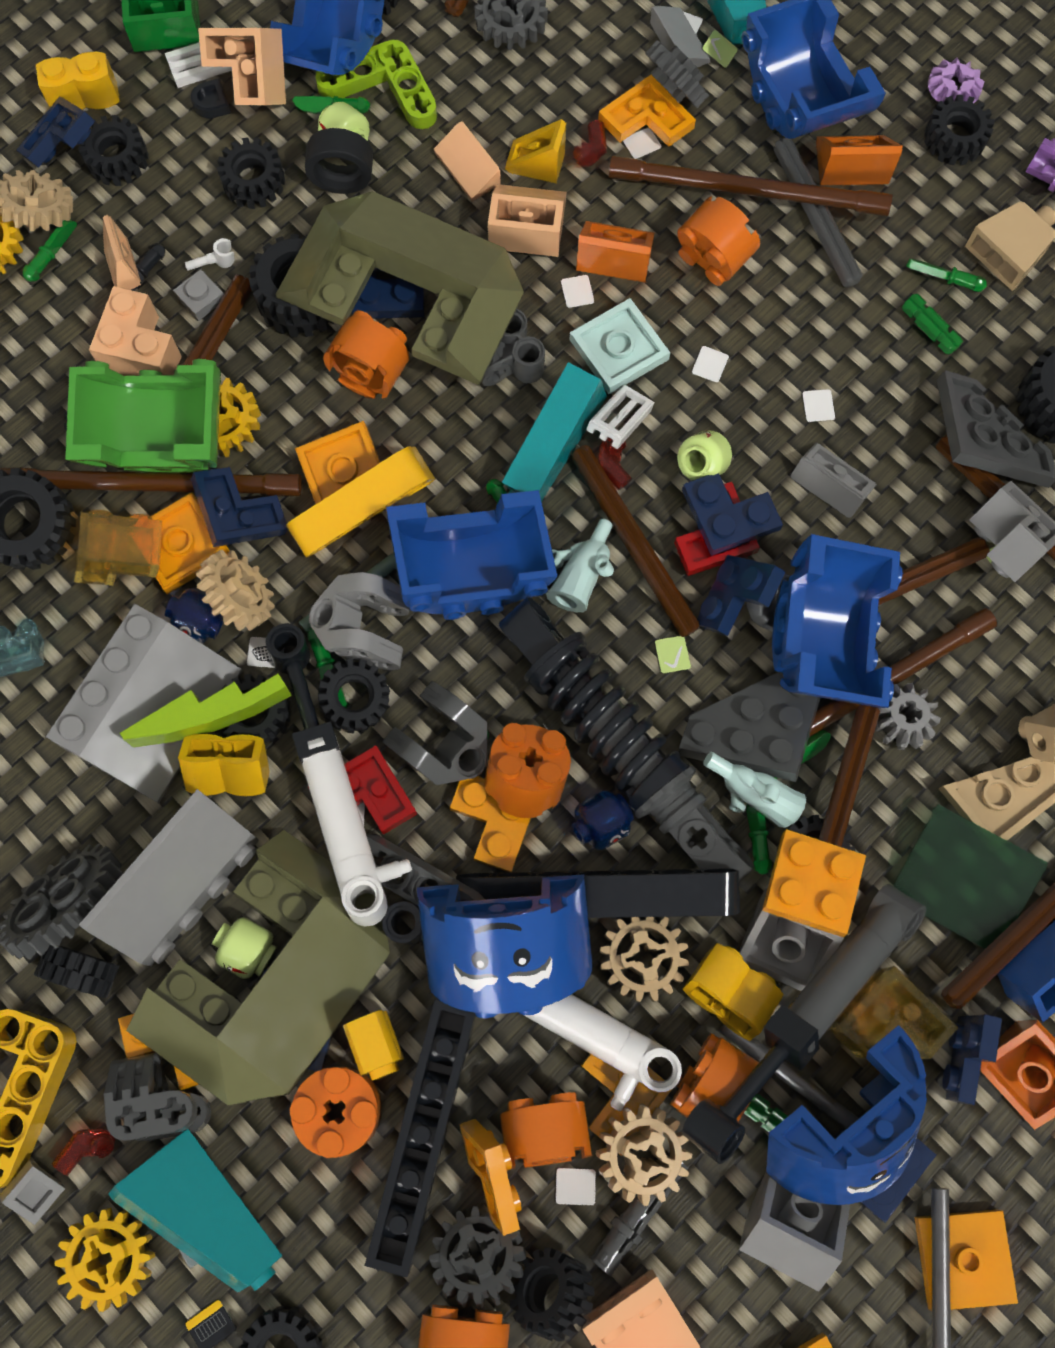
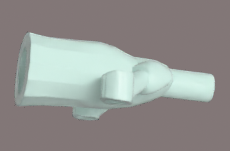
(580, 574)
(758, 790)

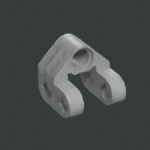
(338, 618)

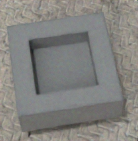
(199, 294)
(31, 1192)

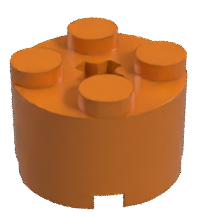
(717, 239)
(367, 355)
(527, 769)
(714, 1077)
(311, 1111)
(546, 1131)
(448, 1330)

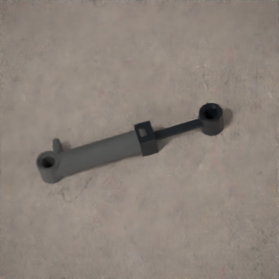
(796, 1030)

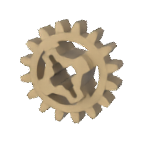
(34, 200)
(235, 590)
(648, 976)
(640, 1170)

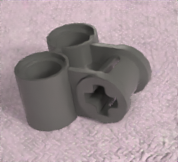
(512, 351)

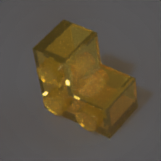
(116, 546)
(883, 1006)

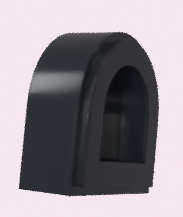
(210, 99)

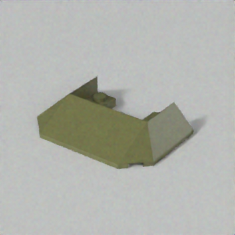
(467, 272)
(295, 1007)

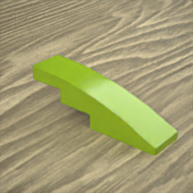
(191, 716)

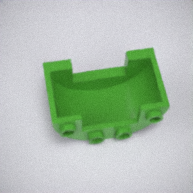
(144, 419)

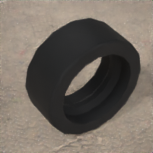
(339, 144)

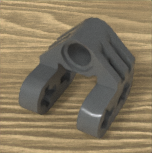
(468, 736)
(139, 1088)

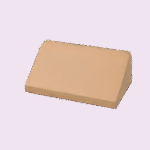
(468, 162)
(119, 256)

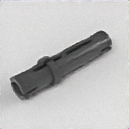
(627, 1230)

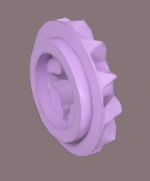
(942, 86)

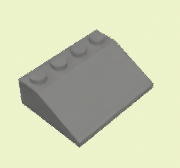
(132, 678)
(171, 881)

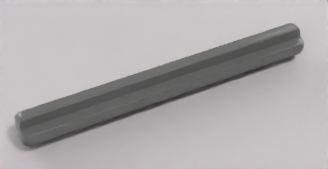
(819, 215)

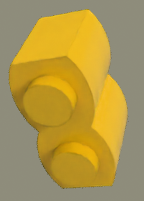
(80, 80)
(224, 764)
(733, 991)
(374, 1044)

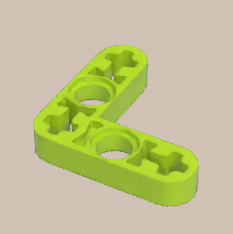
(385, 70)

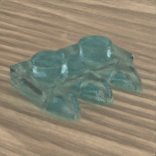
(22, 650)

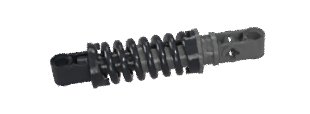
(649, 778)

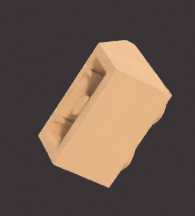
(526, 219)

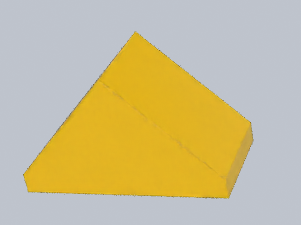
(539, 153)

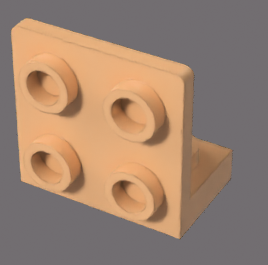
(639, 1318)

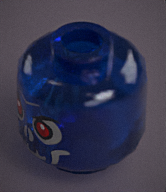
(193, 615)
(602, 820)

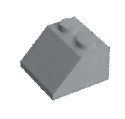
(785, 947)
(795, 1234)

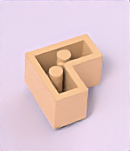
(254, 60)
(129, 338)

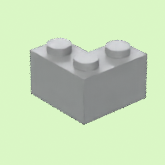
(1017, 529)

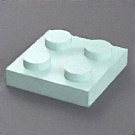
(619, 346)

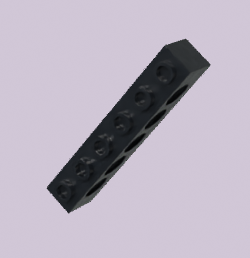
(420, 1140)

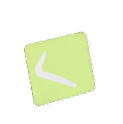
(720, 48)
(672, 654)

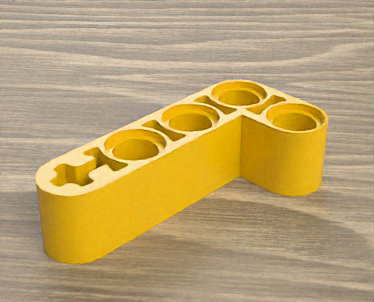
(360, 500)
(16, 1097)

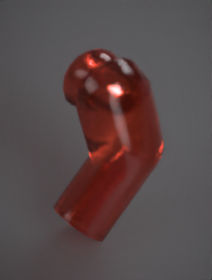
(595, 148)
(610, 459)
(84, 1144)

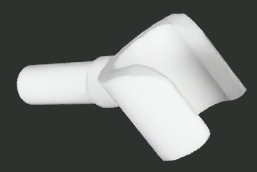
(219, 256)

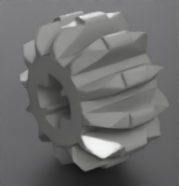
(916, 709)

